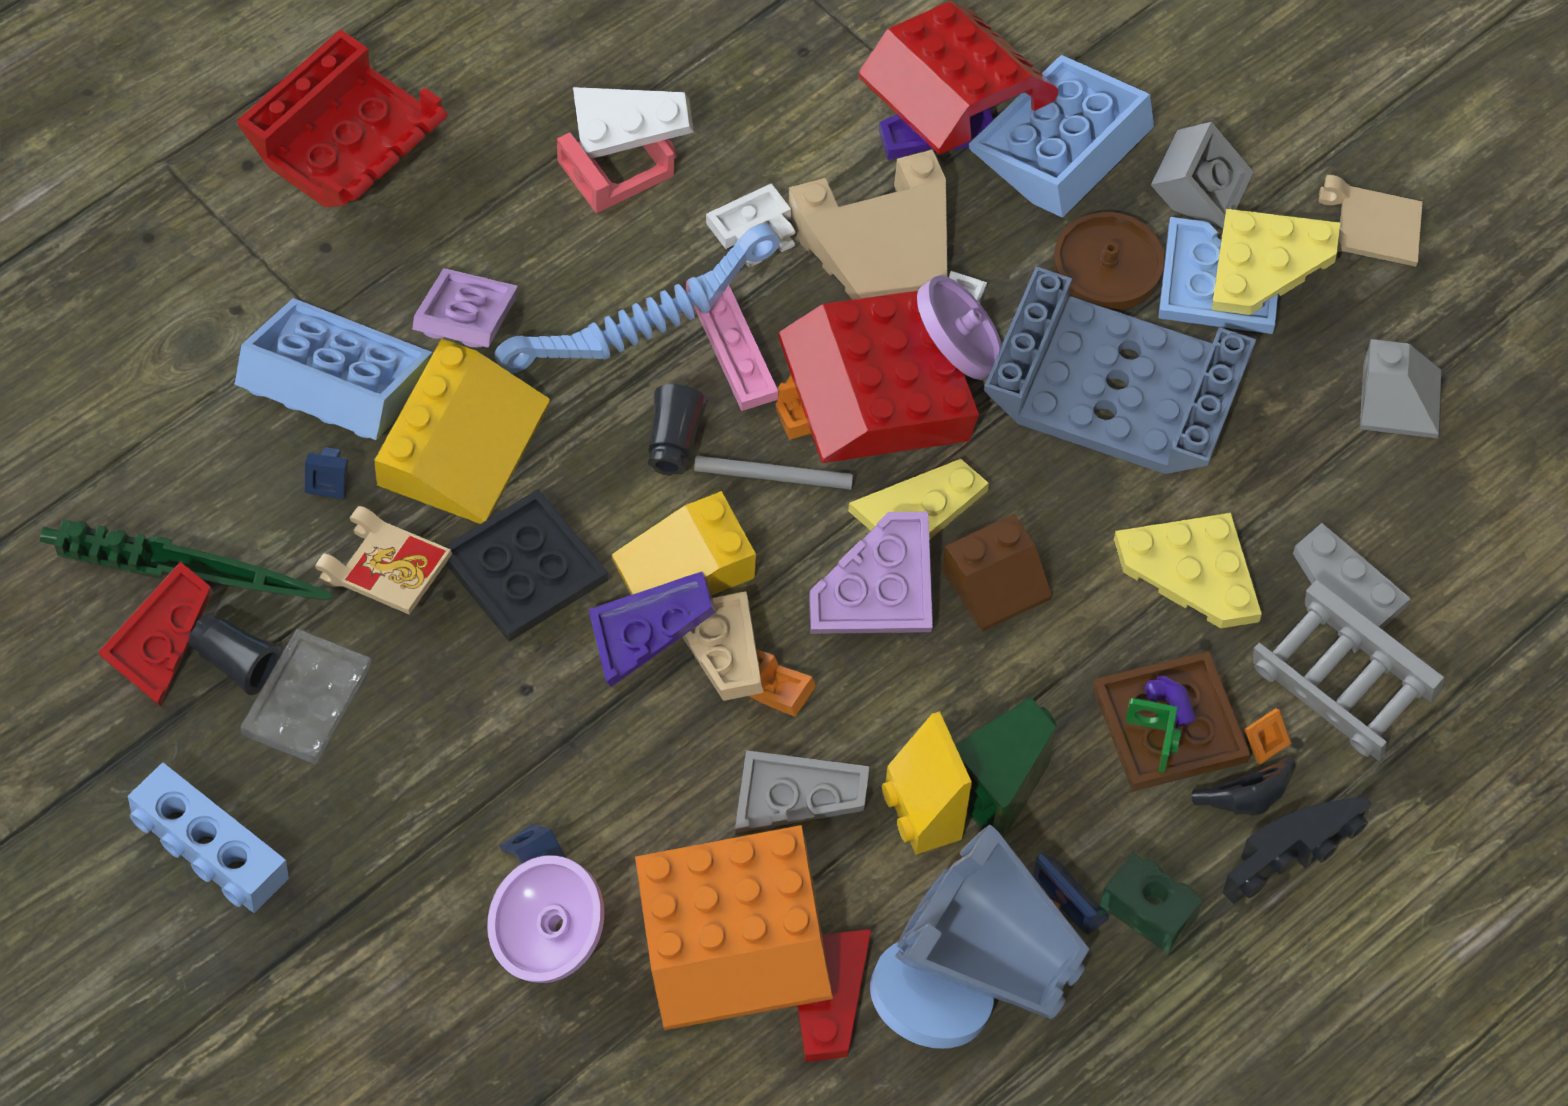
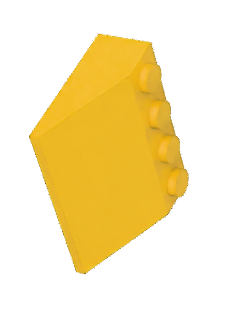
(460, 433)

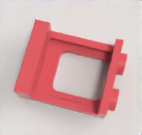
(596, 185)

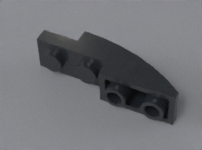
(1299, 836)

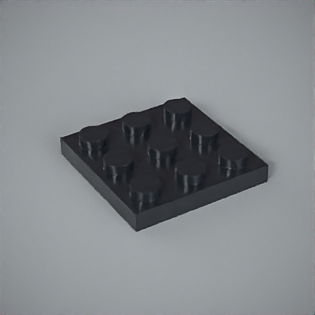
(524, 565)

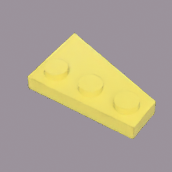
(940, 492)

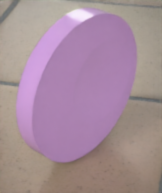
(959, 326)

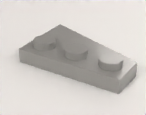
(1349, 576)
(796, 790)

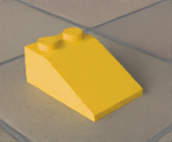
(689, 541)
(929, 788)

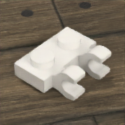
(753, 209)

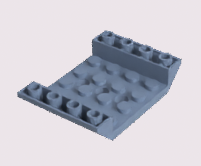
(1067, 349)

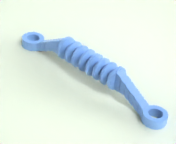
(520, 351)

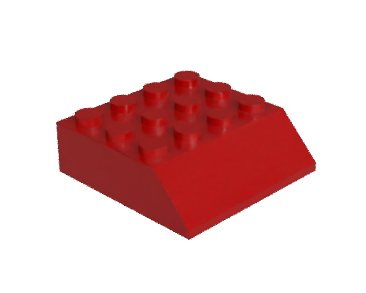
(875, 379)

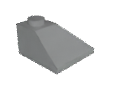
(1400, 390)

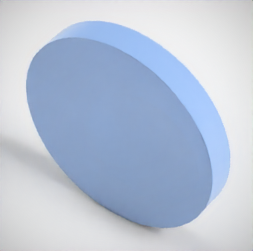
(926, 1006)

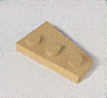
(728, 648)

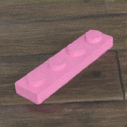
(737, 352)

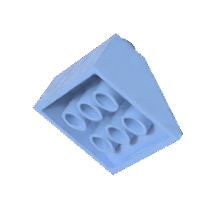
(1070, 143)
(331, 368)

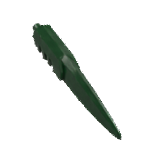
(158, 556)

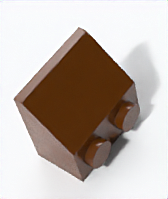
(996, 572)

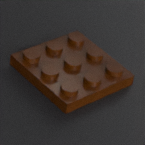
(1203, 746)

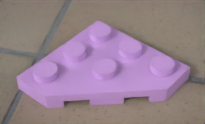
(879, 582)

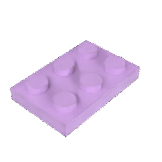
(465, 308)

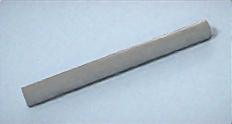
(773, 472)

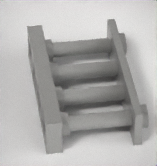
(1354, 632)

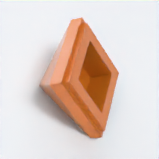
(1268, 736)

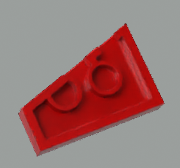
(157, 633)
(829, 1023)

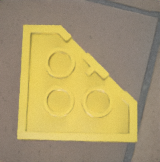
(1268, 257)
(1193, 565)

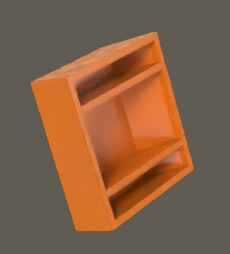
(733, 927)

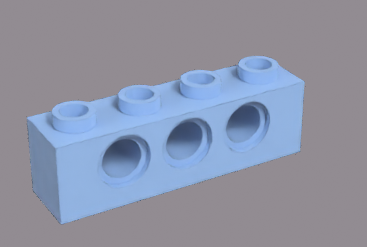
(169, 793)

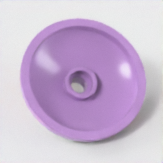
(527, 913)

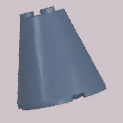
(994, 930)

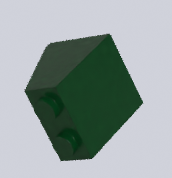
(1007, 763)

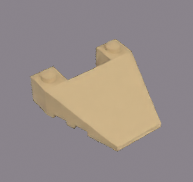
(880, 242)

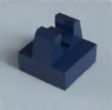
(326, 474)

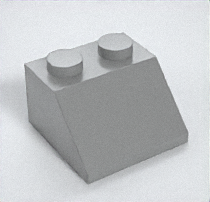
(1202, 174)

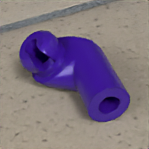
(1173, 694)

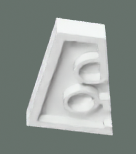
(629, 118)

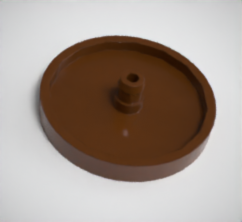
(1110, 260)

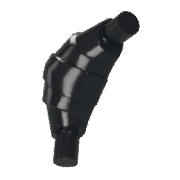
(1249, 793)

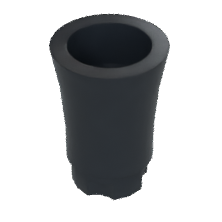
(674, 427)
(235, 652)

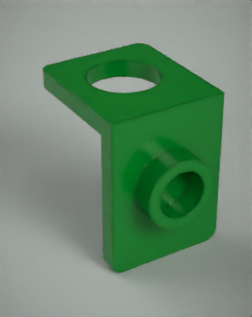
(1164, 721)

